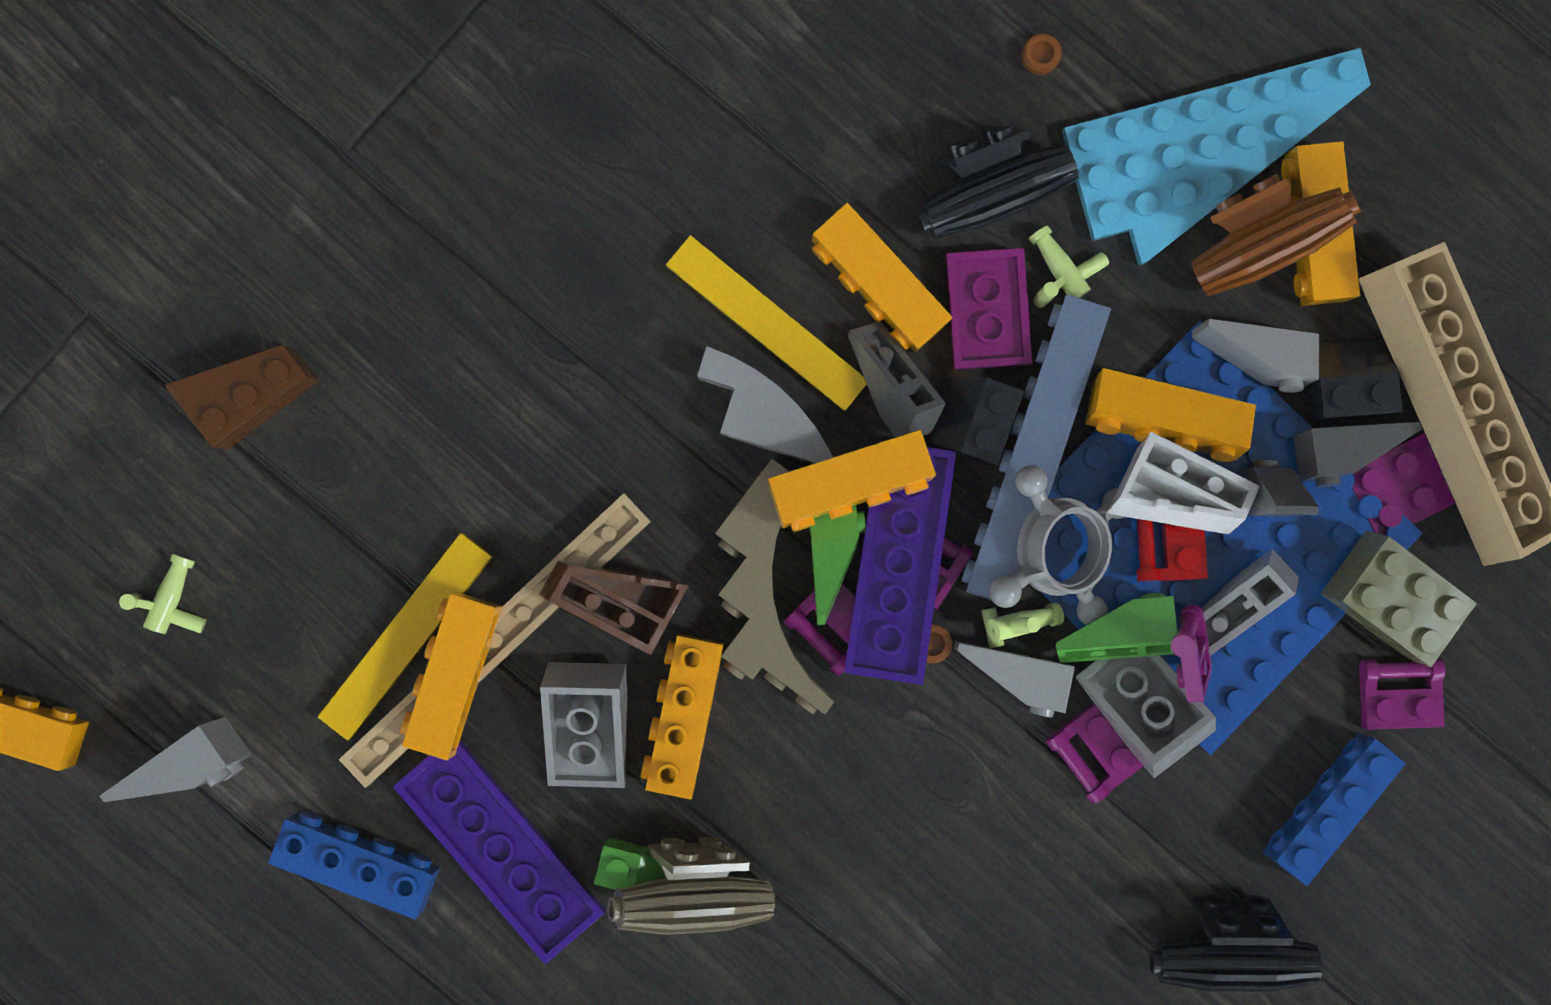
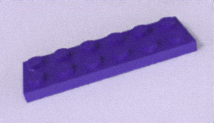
(900, 580)
(501, 851)

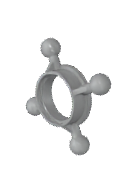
(1007, 591)

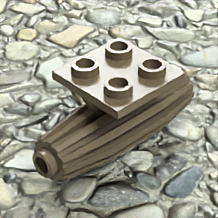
(694, 893)

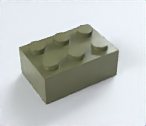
(1398, 598)

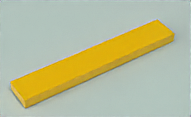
(767, 323)
(403, 638)

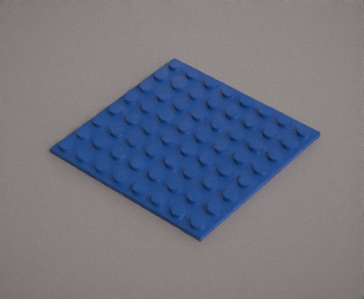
(1309, 544)

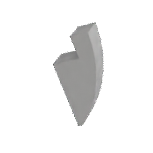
(762, 411)

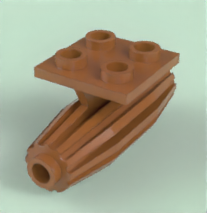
(1271, 233)

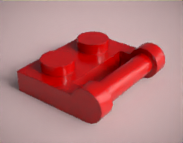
(1182, 550)

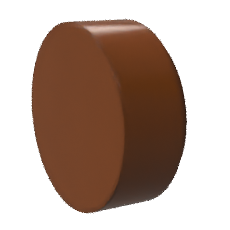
(1041, 54)
(939, 644)

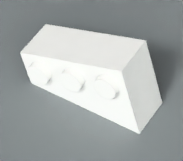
(1182, 489)

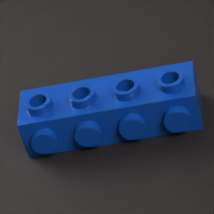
(1333, 807)
(354, 864)

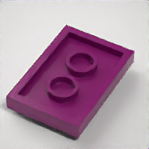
(988, 309)
(1405, 482)

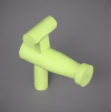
(1068, 276)
(163, 607)
(1019, 623)

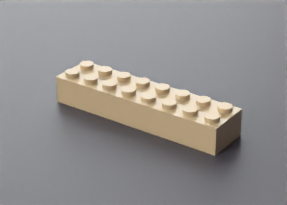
(1463, 403)

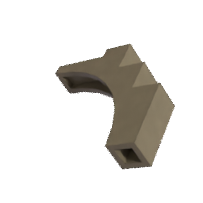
(761, 642)

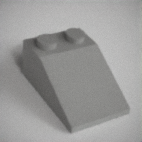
(1147, 709)
(585, 724)
(200, 757)

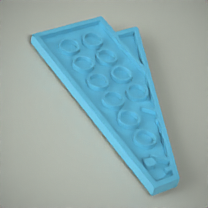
(1179, 158)

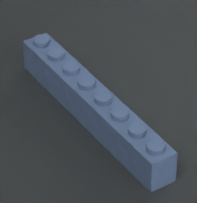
(1040, 435)

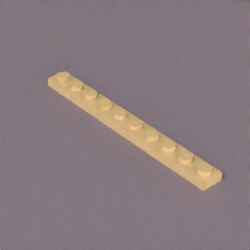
(516, 623)

